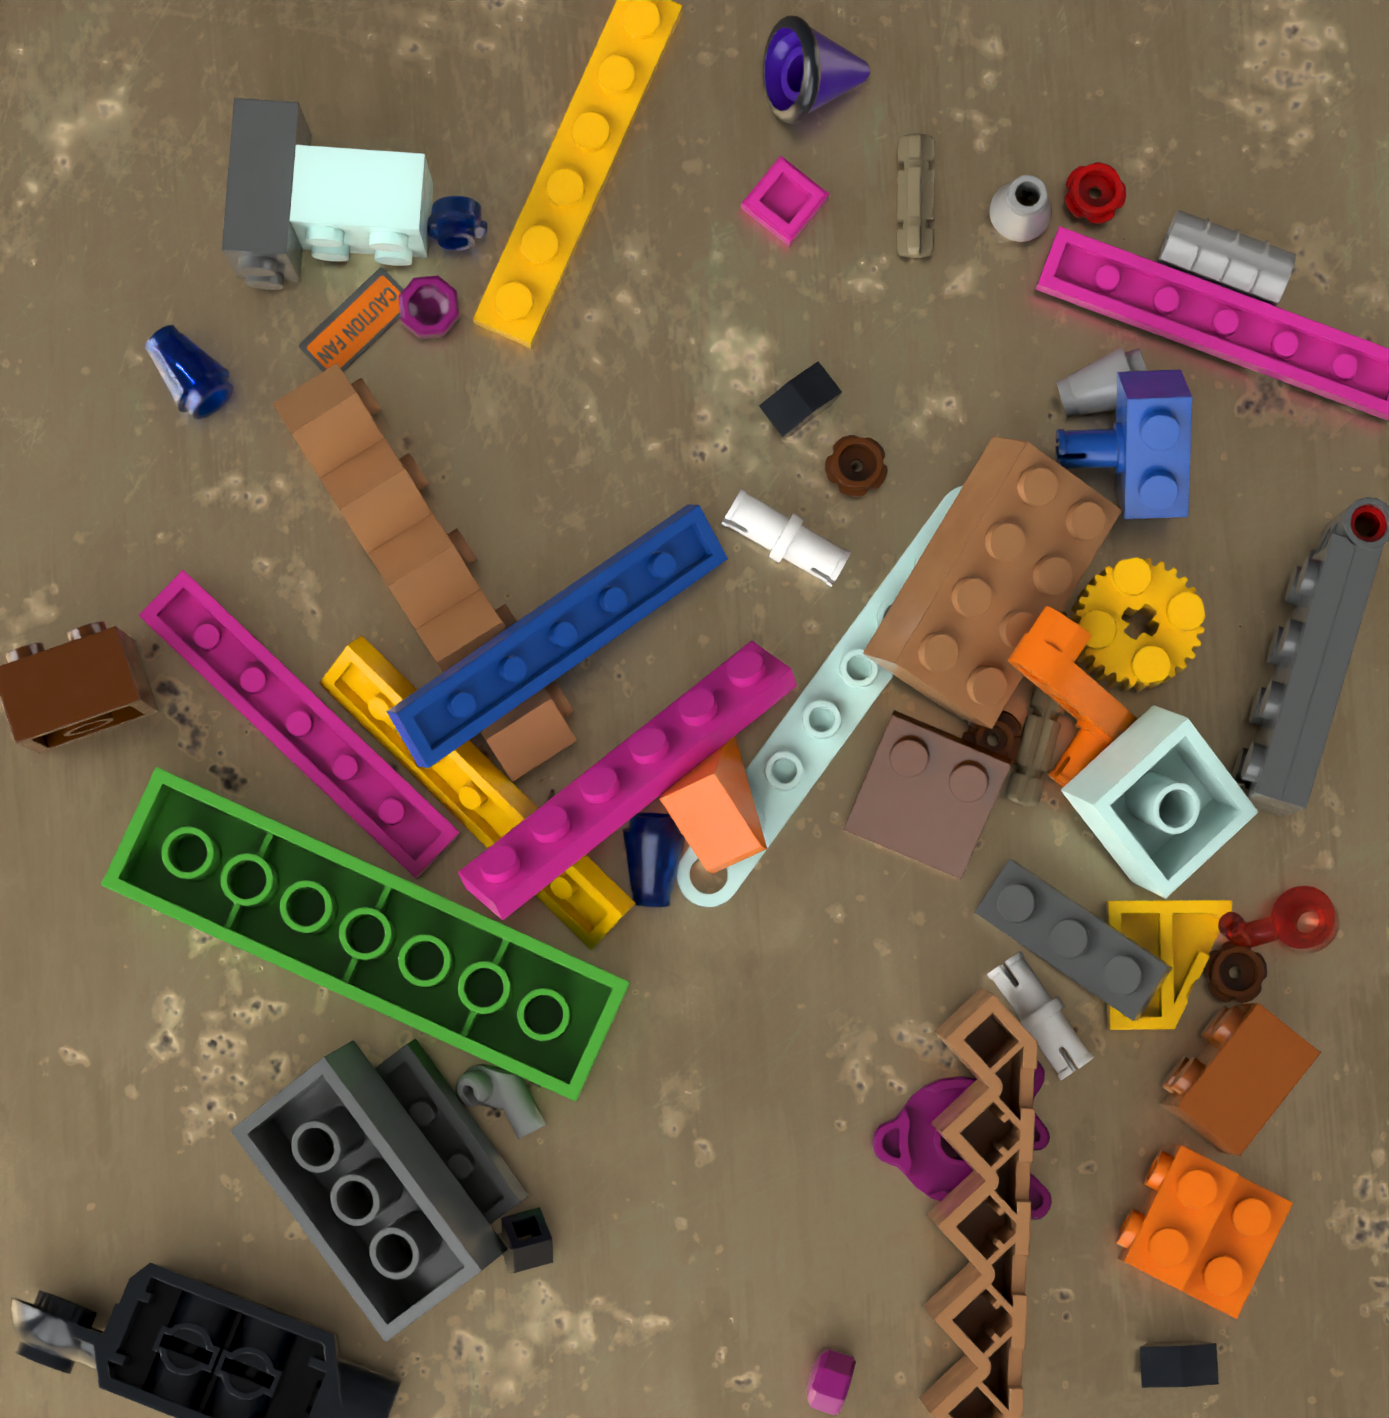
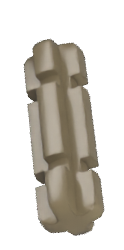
(916, 195)
(1035, 750)

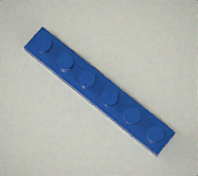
(557, 636)

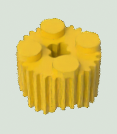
(1170, 612)

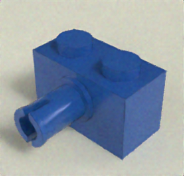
(1145, 446)

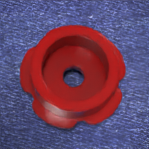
(1095, 176)

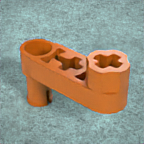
(1047, 660)

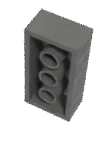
(369, 1190)

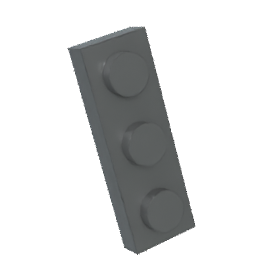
(1073, 940)
(451, 1131)

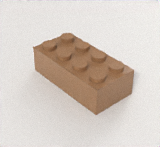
(994, 564)

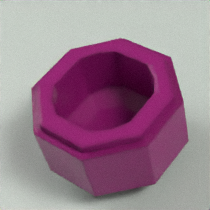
(428, 307)
(830, 1380)

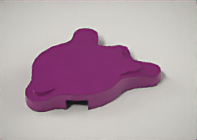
(928, 1158)

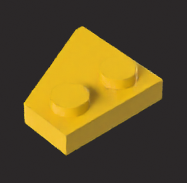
(1177, 934)

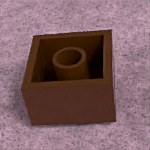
(74, 687)

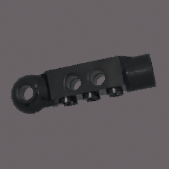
(202, 1353)

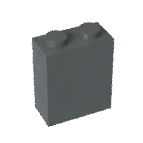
(259, 192)

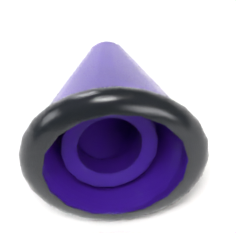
(818, 63)

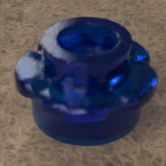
(456, 222)

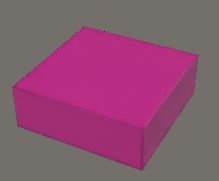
(785, 201)

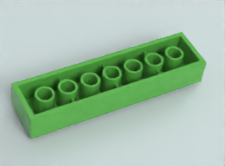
(366, 934)

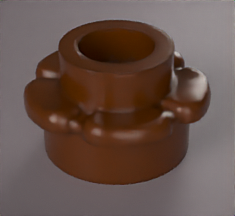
(868, 453)
(1006, 728)
(1249, 983)

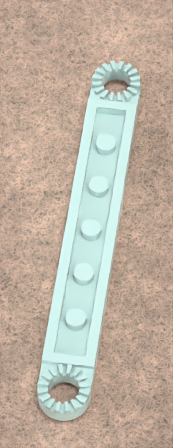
(817, 721)

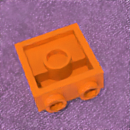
(1202, 1229)

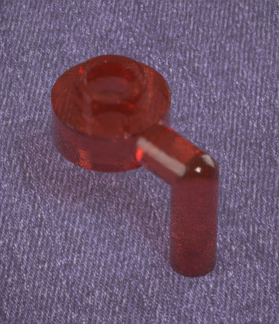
(1284, 920)

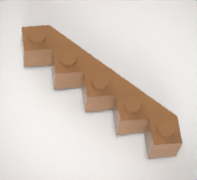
(413, 551)
(987, 1213)

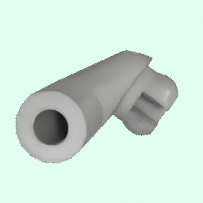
(501, 1090)

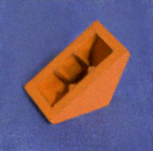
(717, 810)

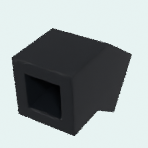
(801, 400)
(527, 1252)
(1178, 1364)

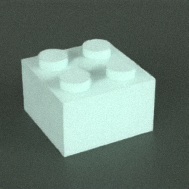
(361, 203)
(1159, 800)

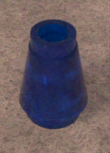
(189, 373)
(653, 857)

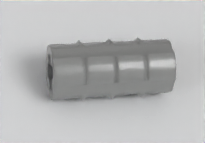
(1226, 258)

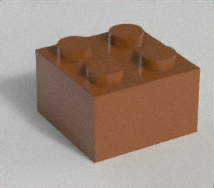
(1237, 1076)

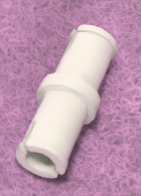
(786, 538)
(1041, 1015)

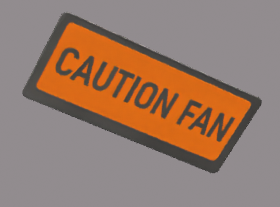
(355, 323)

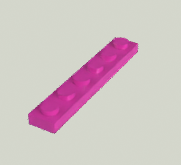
(1218, 321)
(299, 724)
(627, 779)

